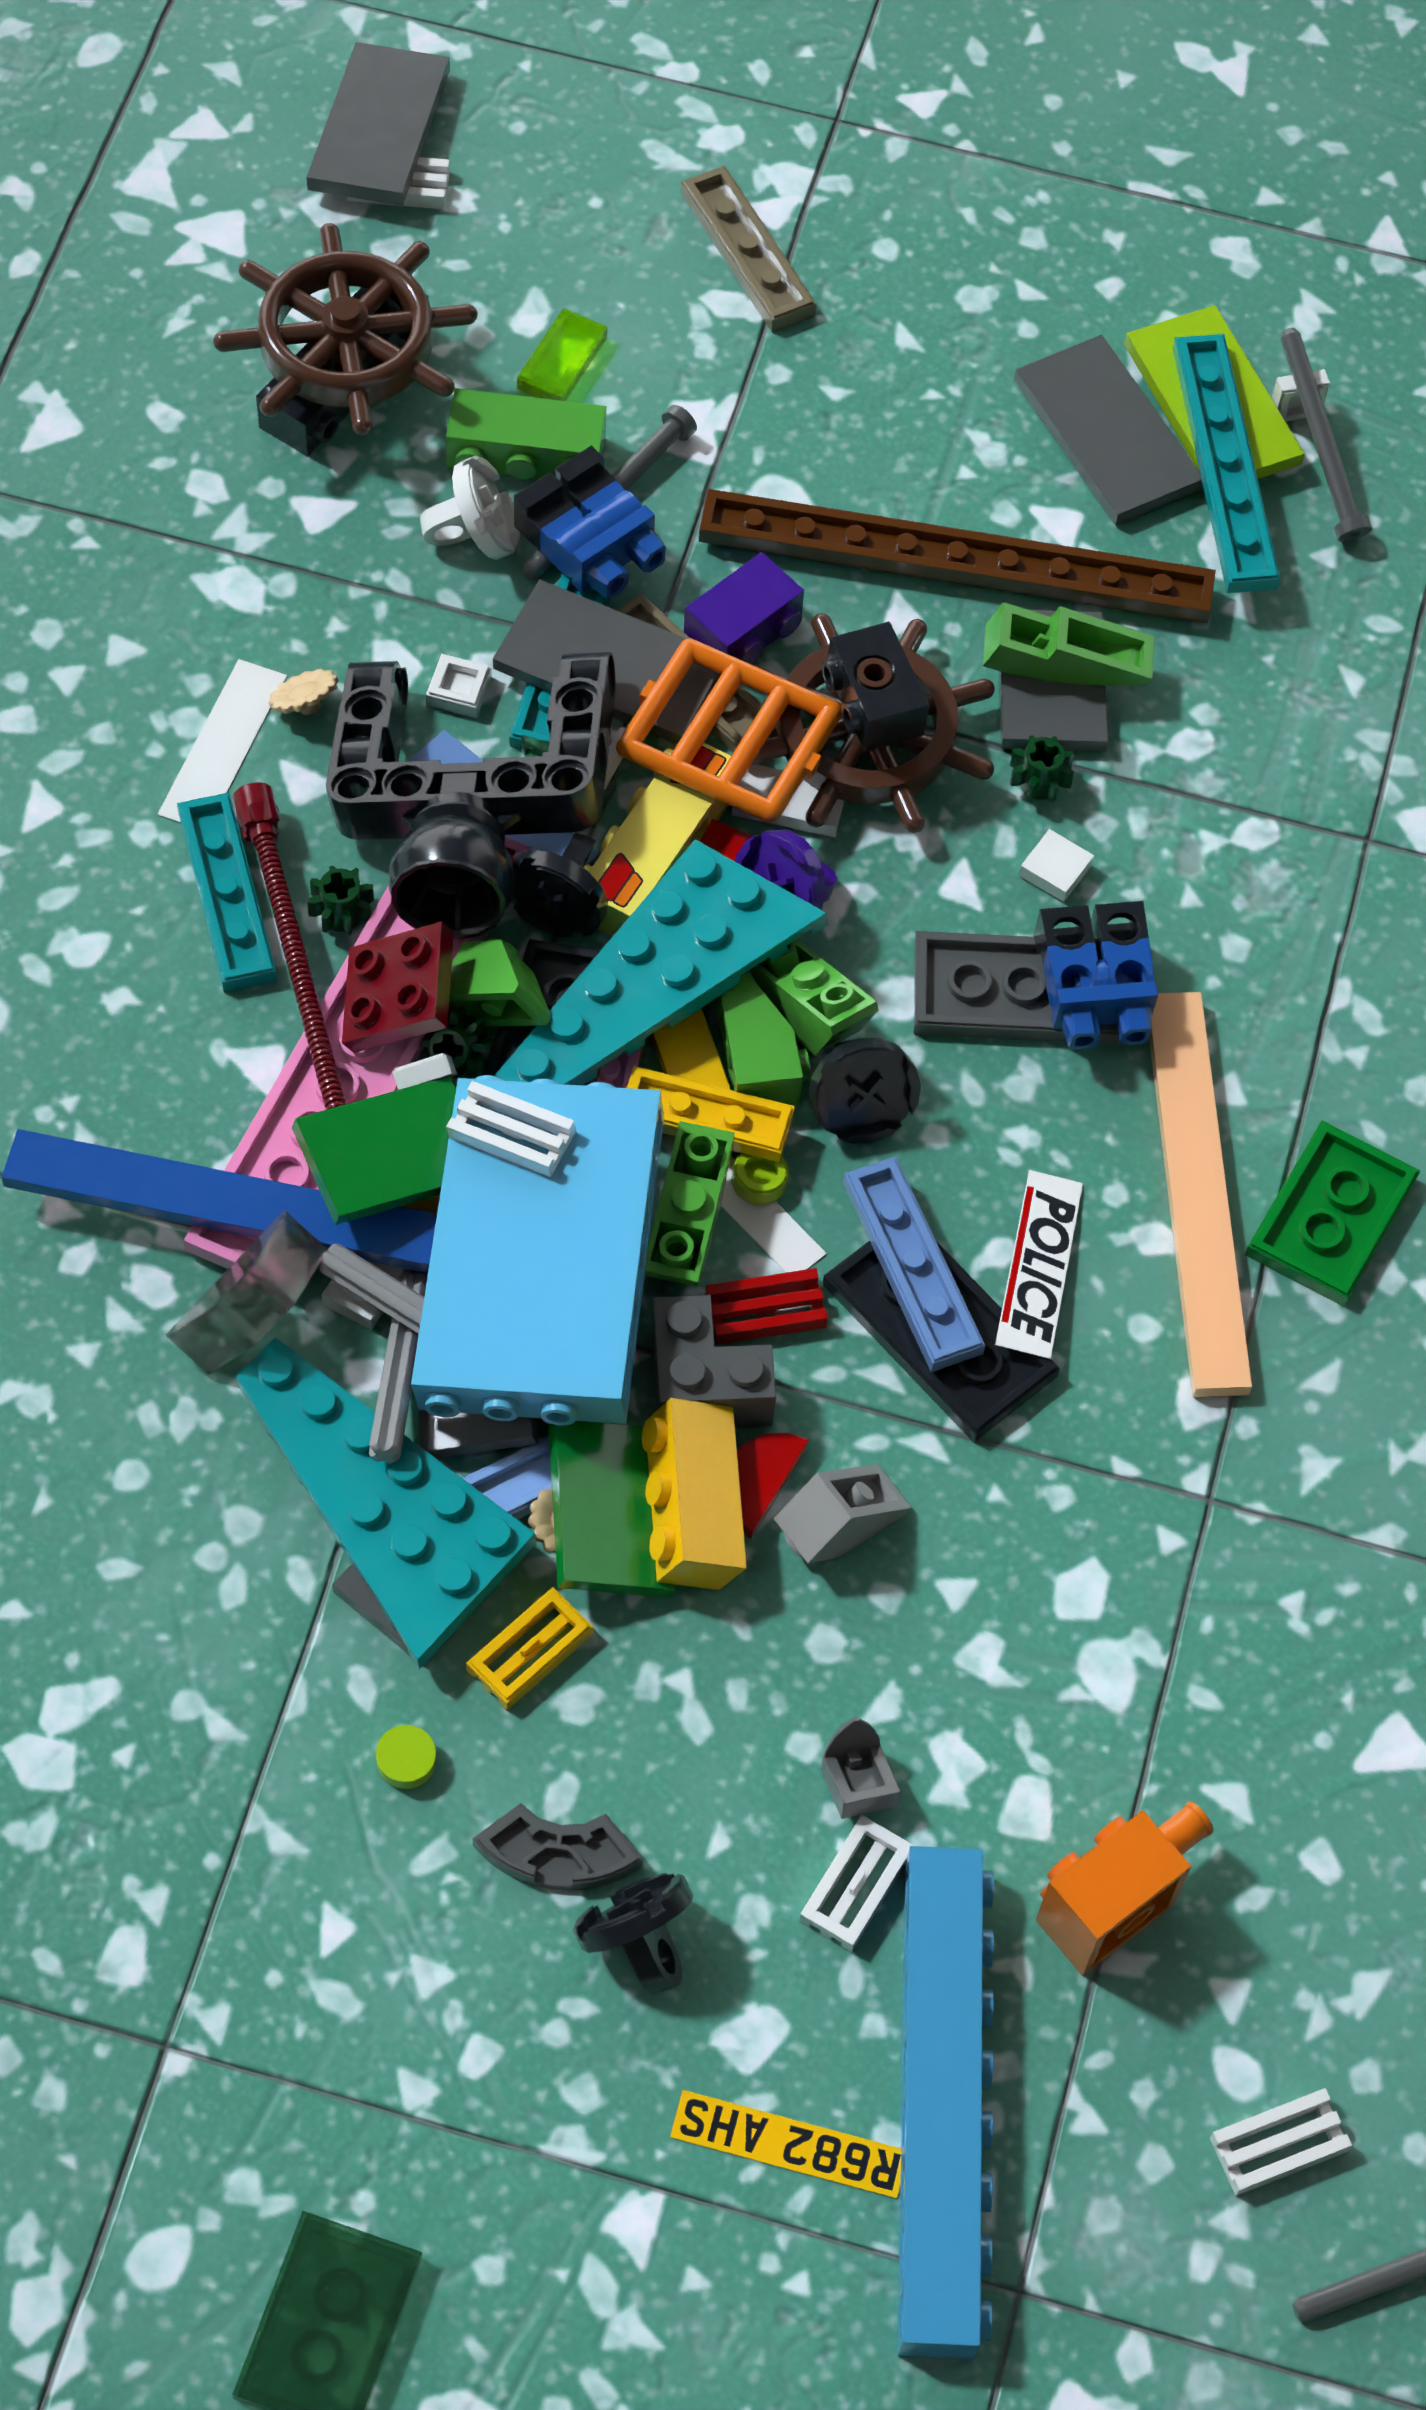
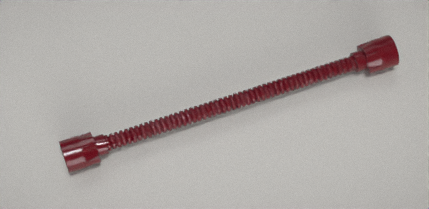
(259, 817)

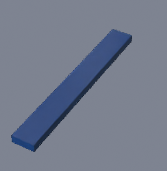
(207, 1197)

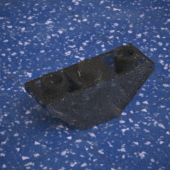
(249, 1295)

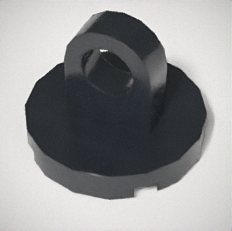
(557, 890)
(864, 1090)
(639, 1926)

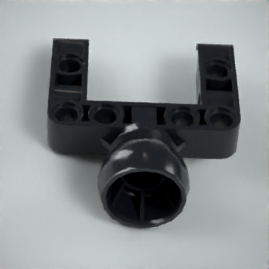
(458, 813)

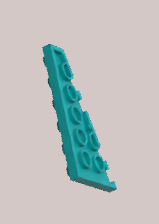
(663, 964)
(408, 1526)

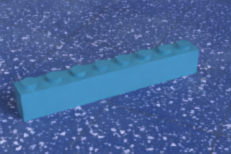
(943, 2105)

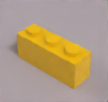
(694, 1494)

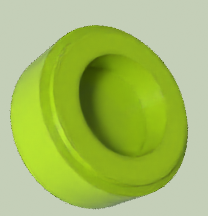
(759, 1179)
(406, 1756)

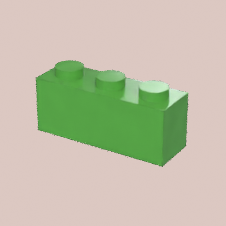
(521, 433)

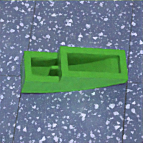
(1066, 648)

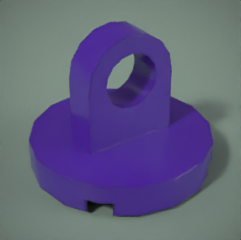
(790, 864)

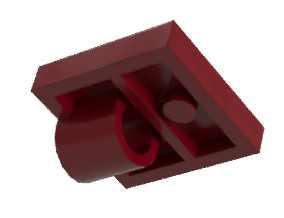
(398, 987)

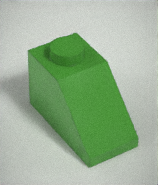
(496, 985)

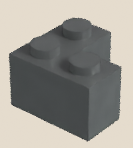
(695, 1370)

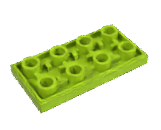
(1268, 434)

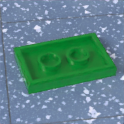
(379, 1149)
(1332, 1213)
(602, 1509)

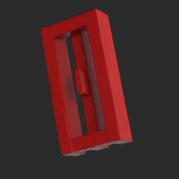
(764, 1286)

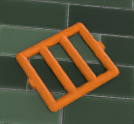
(725, 786)

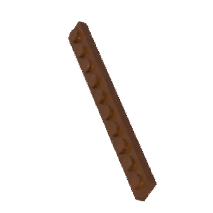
(957, 555)

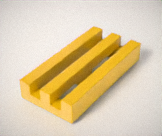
(494, 1682)

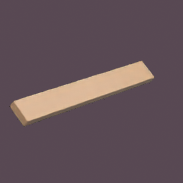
(1198, 1198)

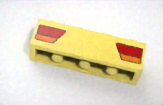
(653, 837)

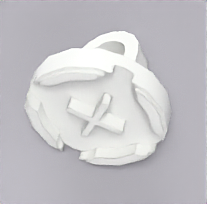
(474, 512)

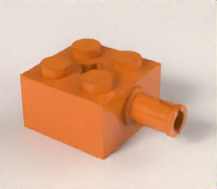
(1119, 1884)

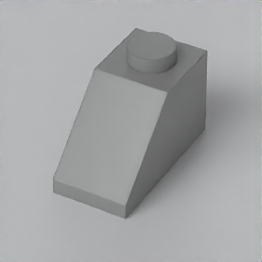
(840, 1512)

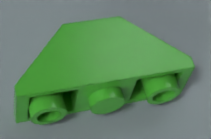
(814, 997)
(689, 1204)

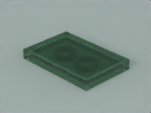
(328, 2319)

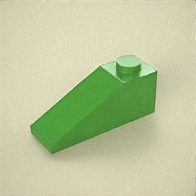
(760, 1045)

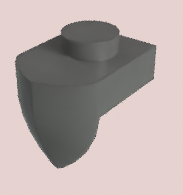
(858, 1771)

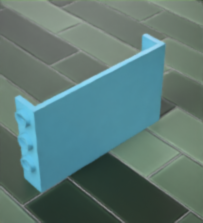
(539, 1273)

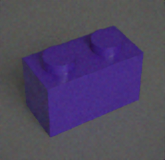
(746, 610)

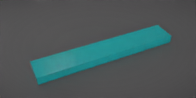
(1226, 464)

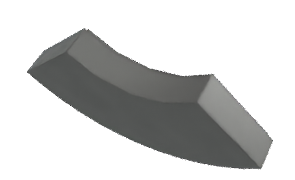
(557, 1854)

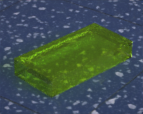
(562, 356)

